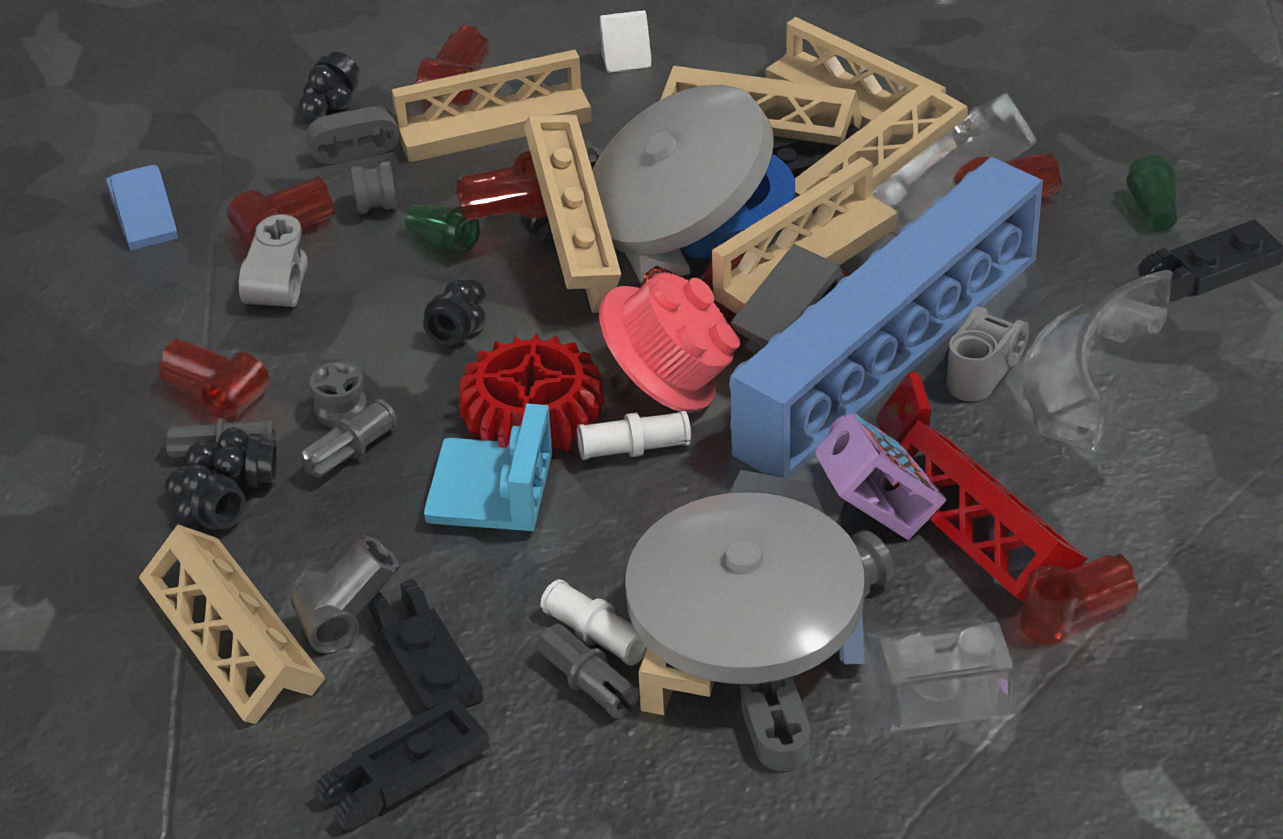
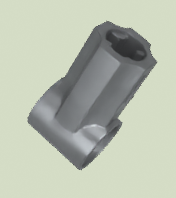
(331, 602)

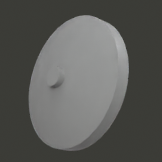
(682, 168)
(745, 588)

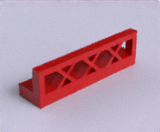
(994, 499)

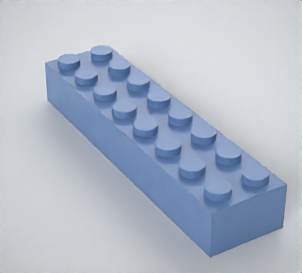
(884, 318)

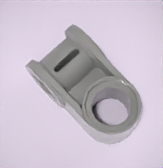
(274, 264)
(983, 354)

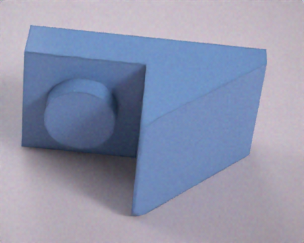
(142, 206)

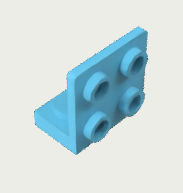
(492, 484)

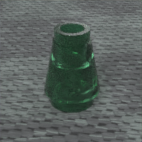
(1154, 191)
(443, 227)

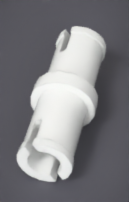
(633, 435)
(593, 621)

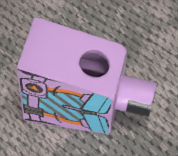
(859, 457)

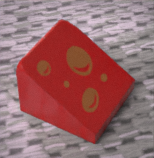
(905, 408)

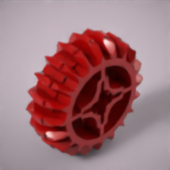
(530, 372)

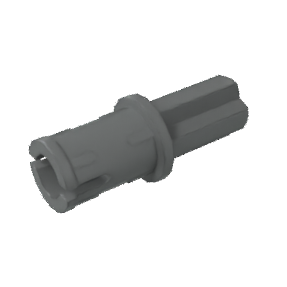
(180, 438)
(348, 438)
(587, 669)

